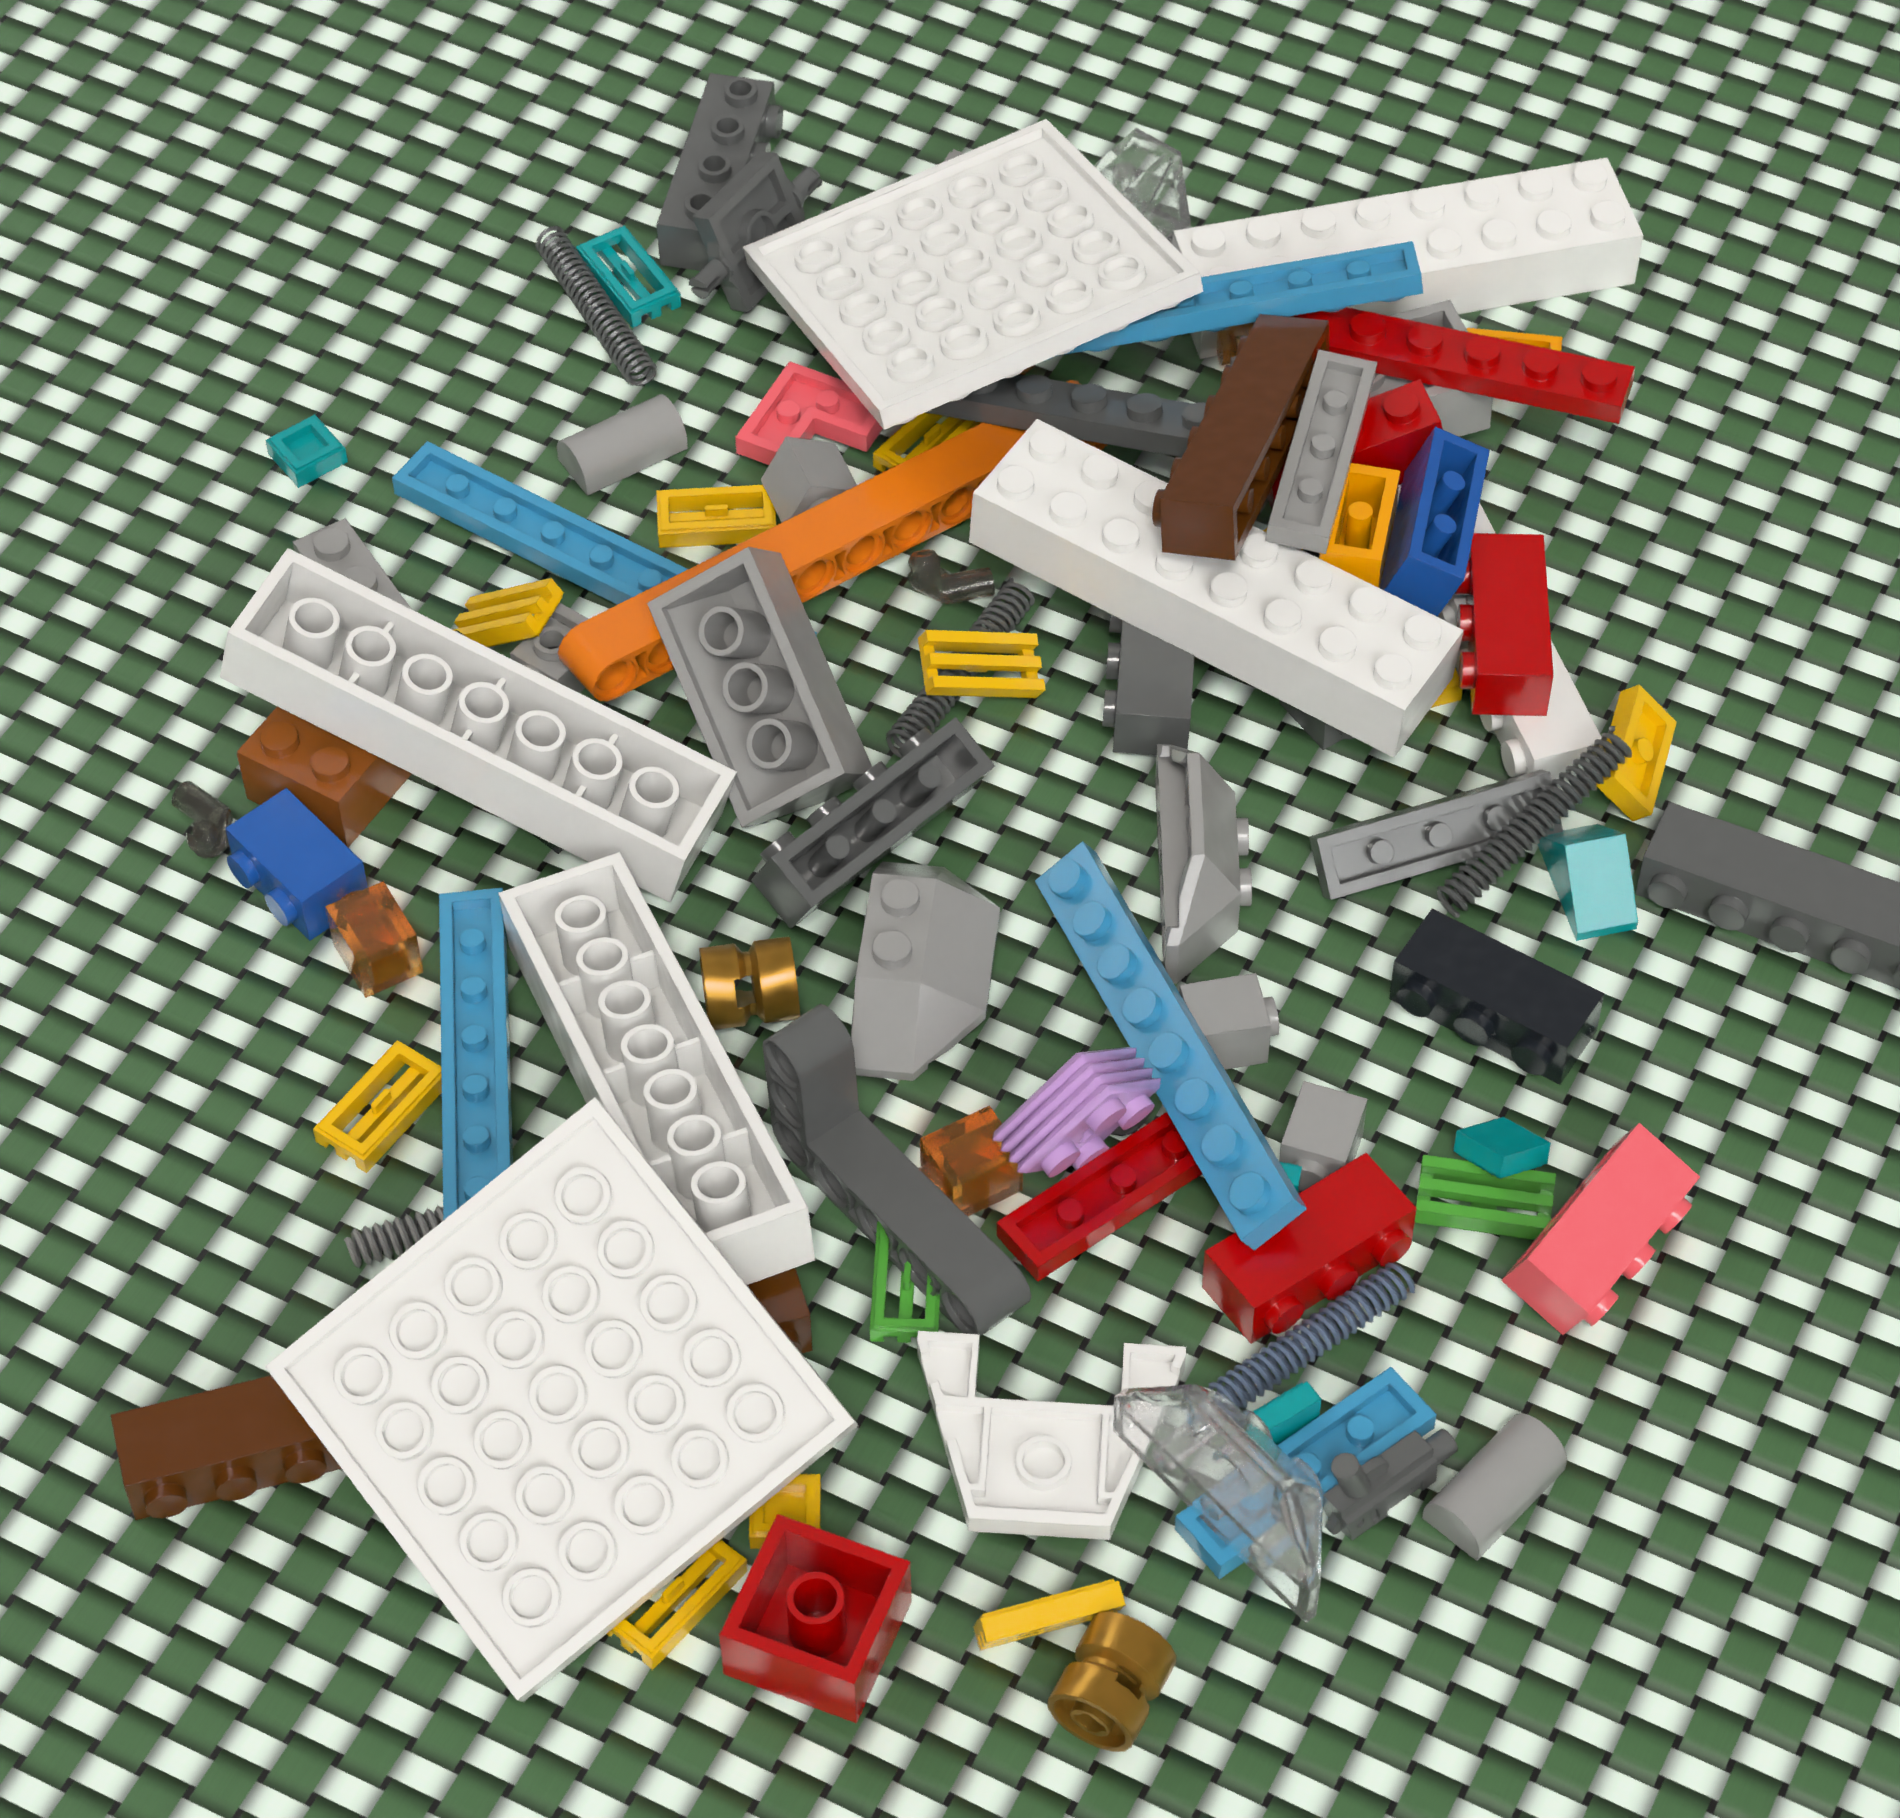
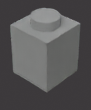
(805, 475)
(1234, 1018)
(1323, 1132)

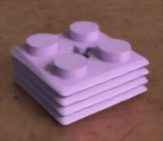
(1078, 1110)

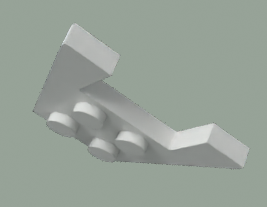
(1036, 1462)

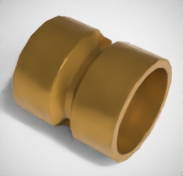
(772, 979)
(1109, 1686)

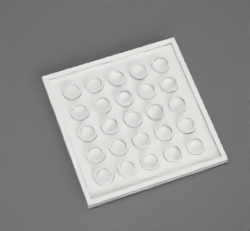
(970, 272)
(560, 1399)

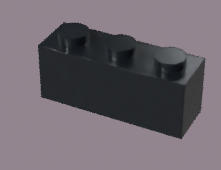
(1495, 996)

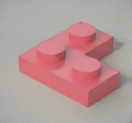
(804, 405)

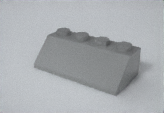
(760, 686)

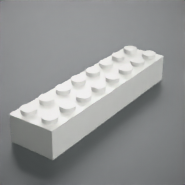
(1473, 239)
(1264, 618)
(475, 722)
(655, 1060)

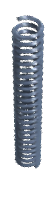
(1282, 1351)

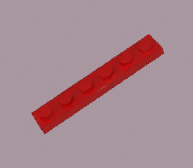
(1481, 364)

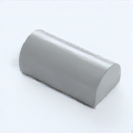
(623, 444)
(1497, 1485)

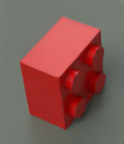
(816, 1618)

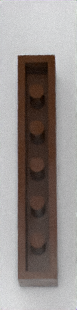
(1240, 441)

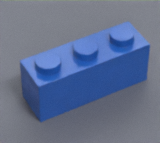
(1435, 521)

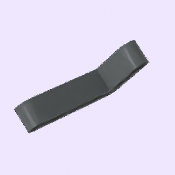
(872, 1181)

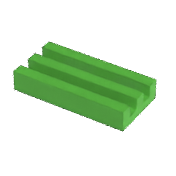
(1469, 1183)
(904, 1326)

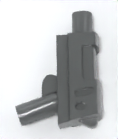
(1382, 1482)

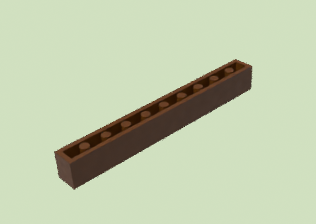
(255, 1437)

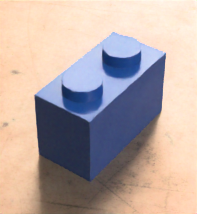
(293, 862)

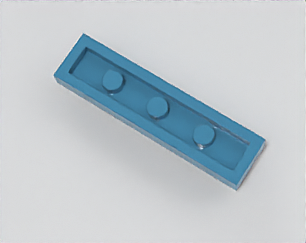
(1359, 1425)

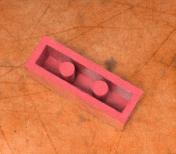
(1603, 1231)

